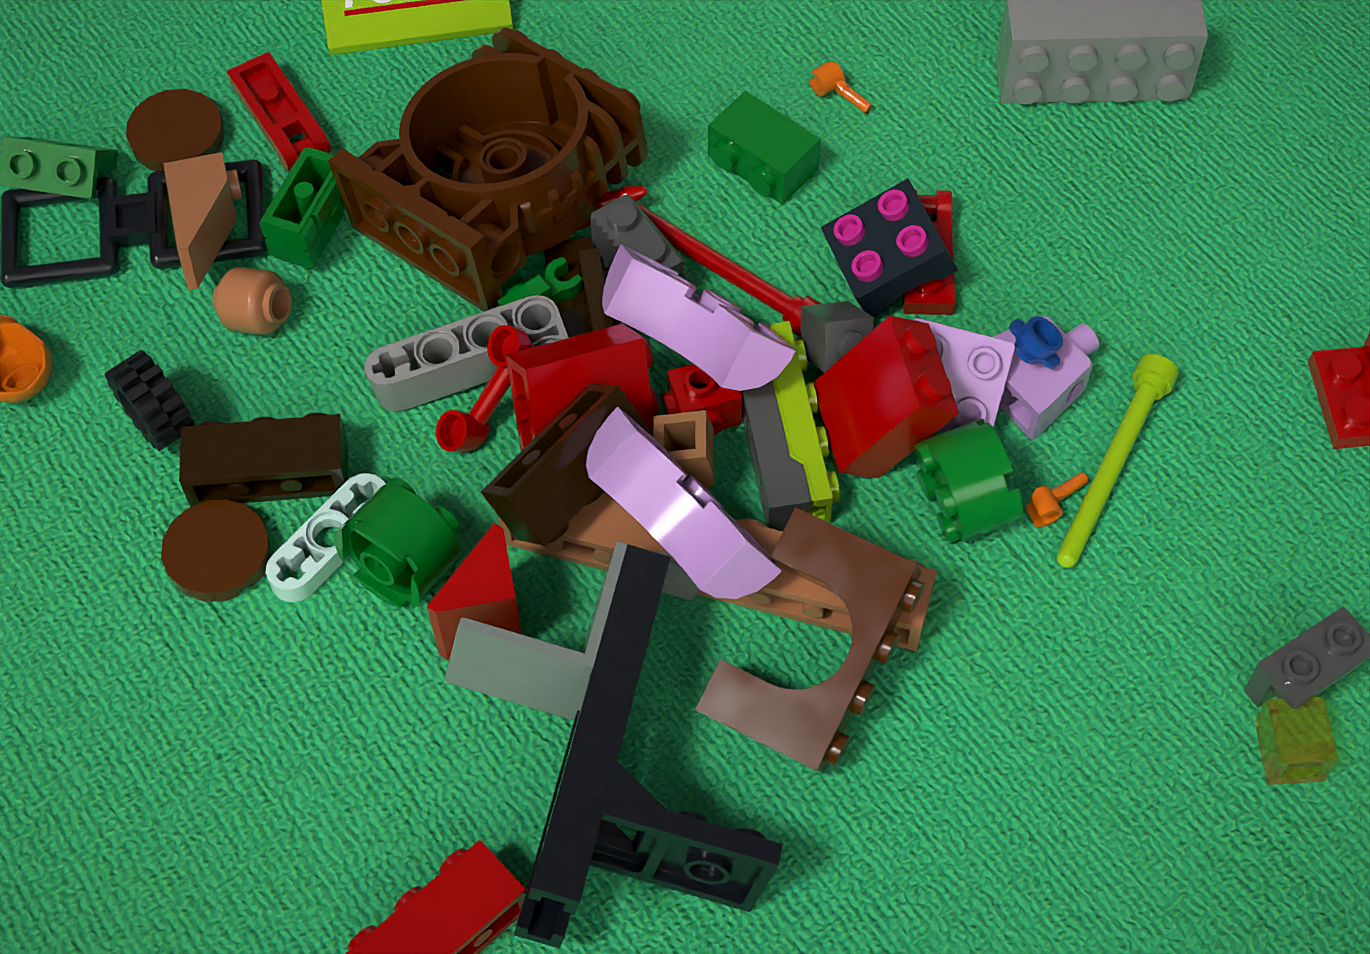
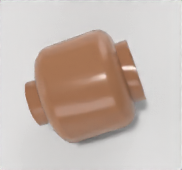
(252, 301)

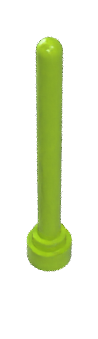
(1152, 379)

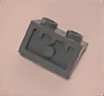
(1311, 661)

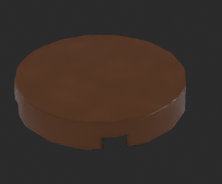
(174, 128)
(216, 550)

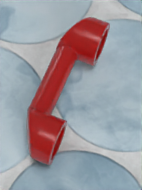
(468, 430)

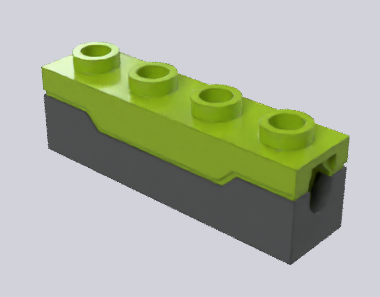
(786, 444)

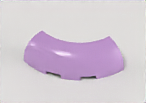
(695, 326)
(675, 512)

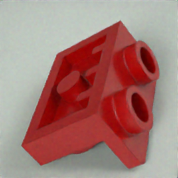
(1344, 393)

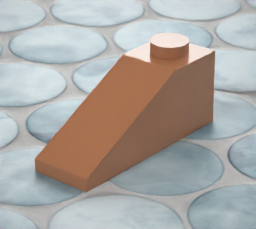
(201, 210)

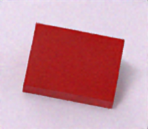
(476, 591)

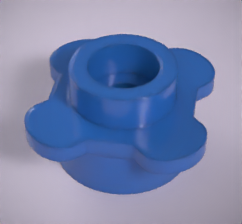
(1037, 341)

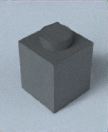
(832, 331)

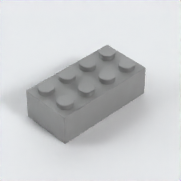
(1099, 50)

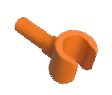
(830, 78)
(1044, 502)

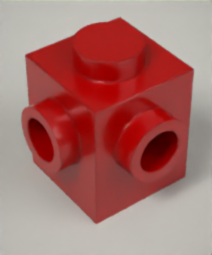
(694, 390)

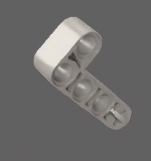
(408, 371)

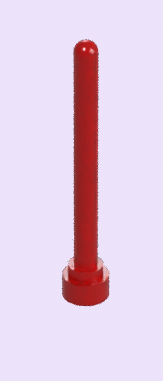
(733, 272)

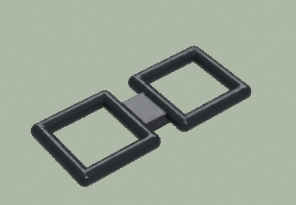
(123, 223)

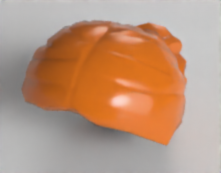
(23, 362)

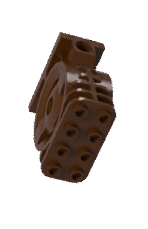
(498, 135)

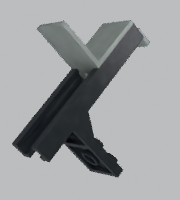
(592, 787)

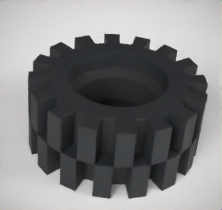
(149, 399)

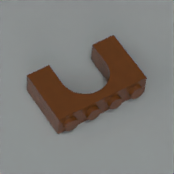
(813, 720)

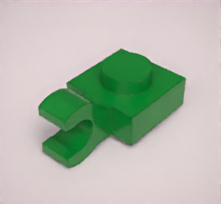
(548, 287)

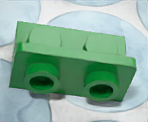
(53, 165)

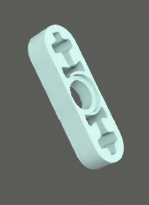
(291, 553)

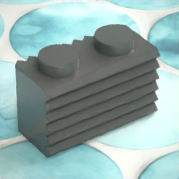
(628, 225)

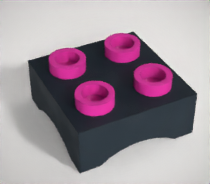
(888, 247)

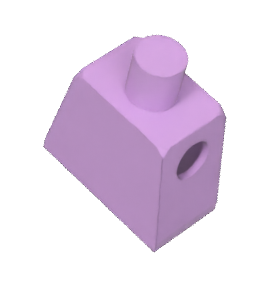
(1039, 395)

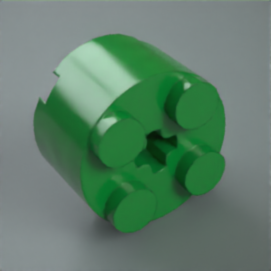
(969, 479)
(399, 544)

